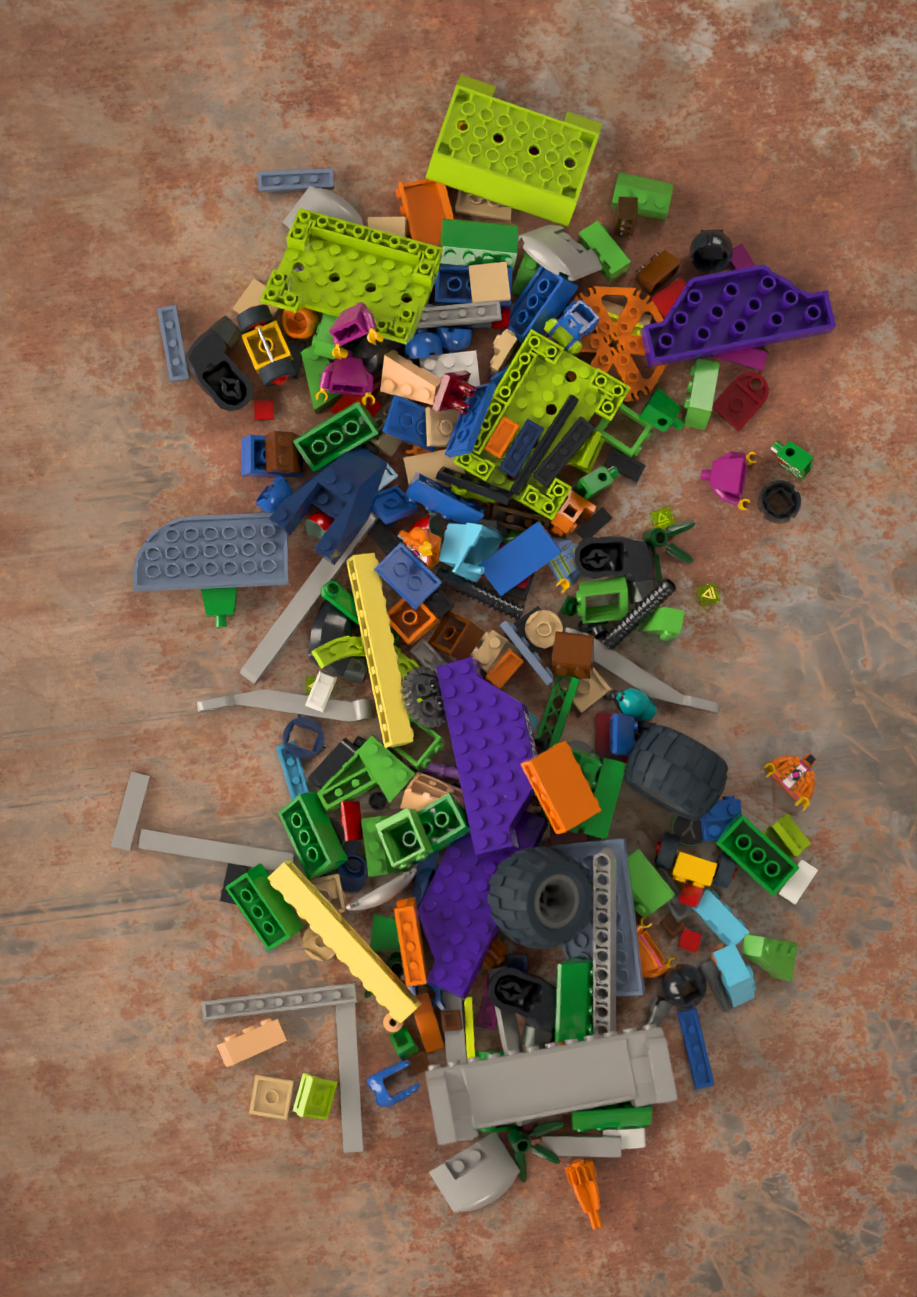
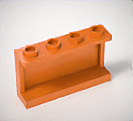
(424, 207)
(561, 787)
(411, 941)

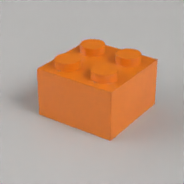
(411, 623)

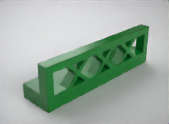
(565, 709)

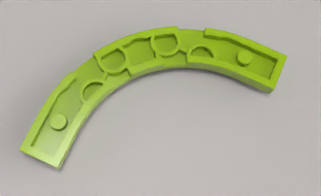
(353, 646)

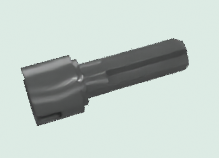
(711, 975)
(658, 1010)

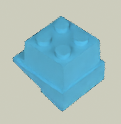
(467, 547)

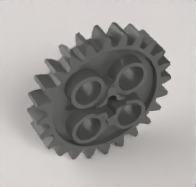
(418, 684)

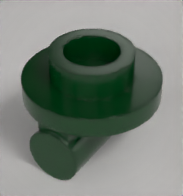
(569, 606)

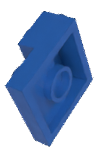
(719, 817)

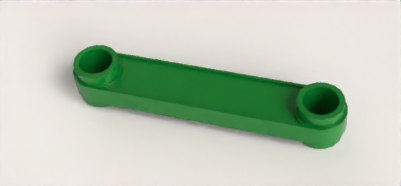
(346, 603)

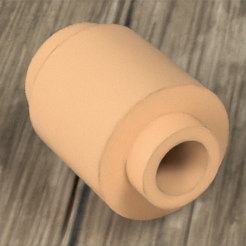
(388, 1027)

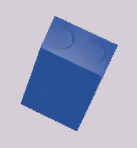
(254, 458)
(622, 734)

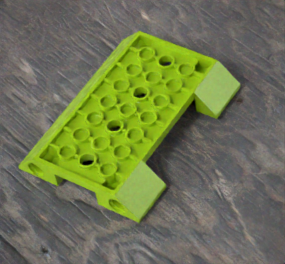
(506, 169)
(361, 260)
(524, 392)

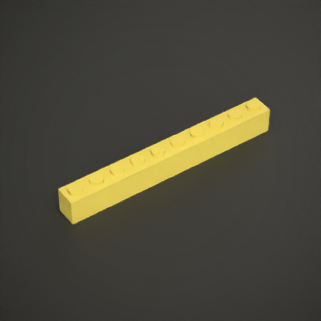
(379, 650)
(344, 941)

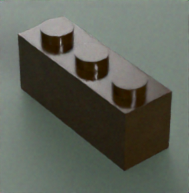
(625, 216)
(515, 517)

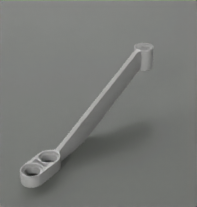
(643, 680)
(292, 703)

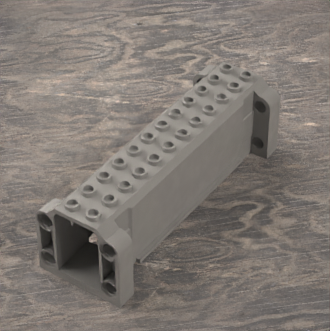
(550, 1081)

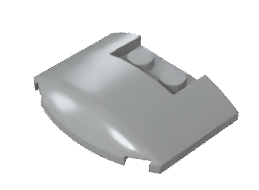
(325, 203)
(560, 252)
(384, 892)
(476, 1174)

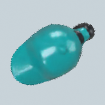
(632, 703)

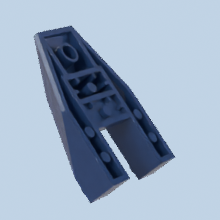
(340, 490)

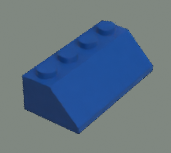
(539, 302)
(441, 499)

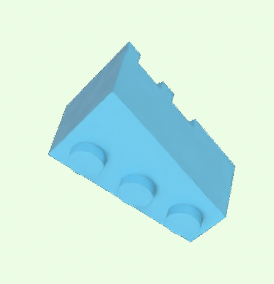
(720, 919)
(735, 975)

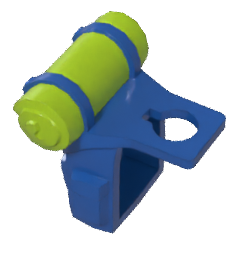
(572, 326)

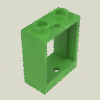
(635, 450)
(604, 612)
(434, 748)
(384, 828)

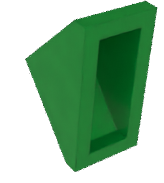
(403, 1043)

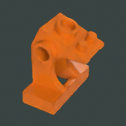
(564, 523)

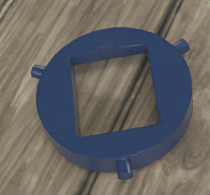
(299, 752)

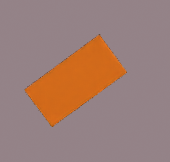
(501, 437)
(504, 669)

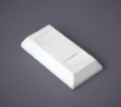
(321, 691)

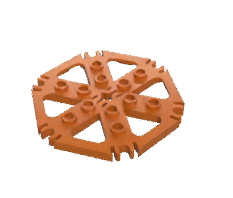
(623, 327)

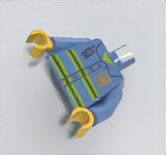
(563, 566)

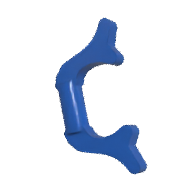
(438, 1000)

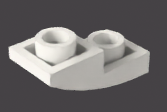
(798, 882)
(630, 1137)

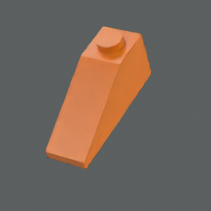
(428, 1024)

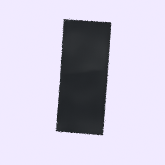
(594, 524)

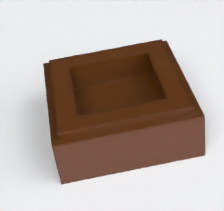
(671, 925)
(451, 1020)
(418, 1062)

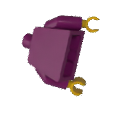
(351, 325)
(347, 377)
(729, 477)

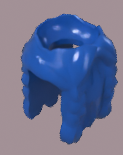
(376, 1084)

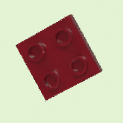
(451, 391)

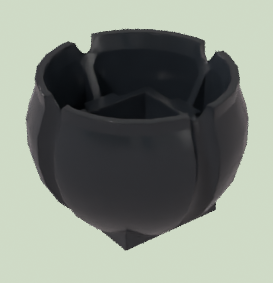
(713, 256)
(788, 493)
(679, 976)

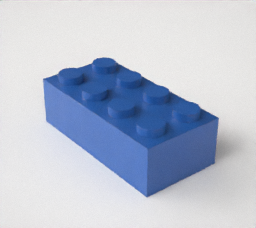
(454, 287)

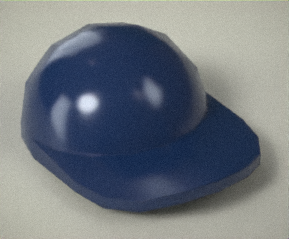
(353, 872)
(423, 881)

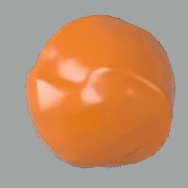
(300, 324)

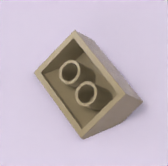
(383, 441)

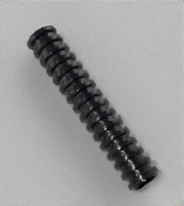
(480, 594)
(638, 614)

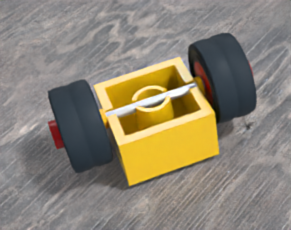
(266, 345)
(692, 868)

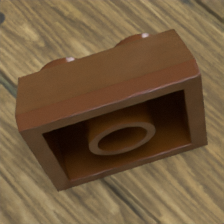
(658, 271)
(282, 453)
(456, 636)
(573, 655)

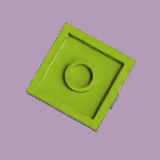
(587, 453)
(787, 836)
(314, 1097)

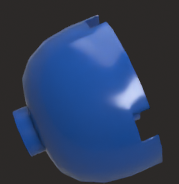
(454, 338)
(423, 345)
(274, 494)

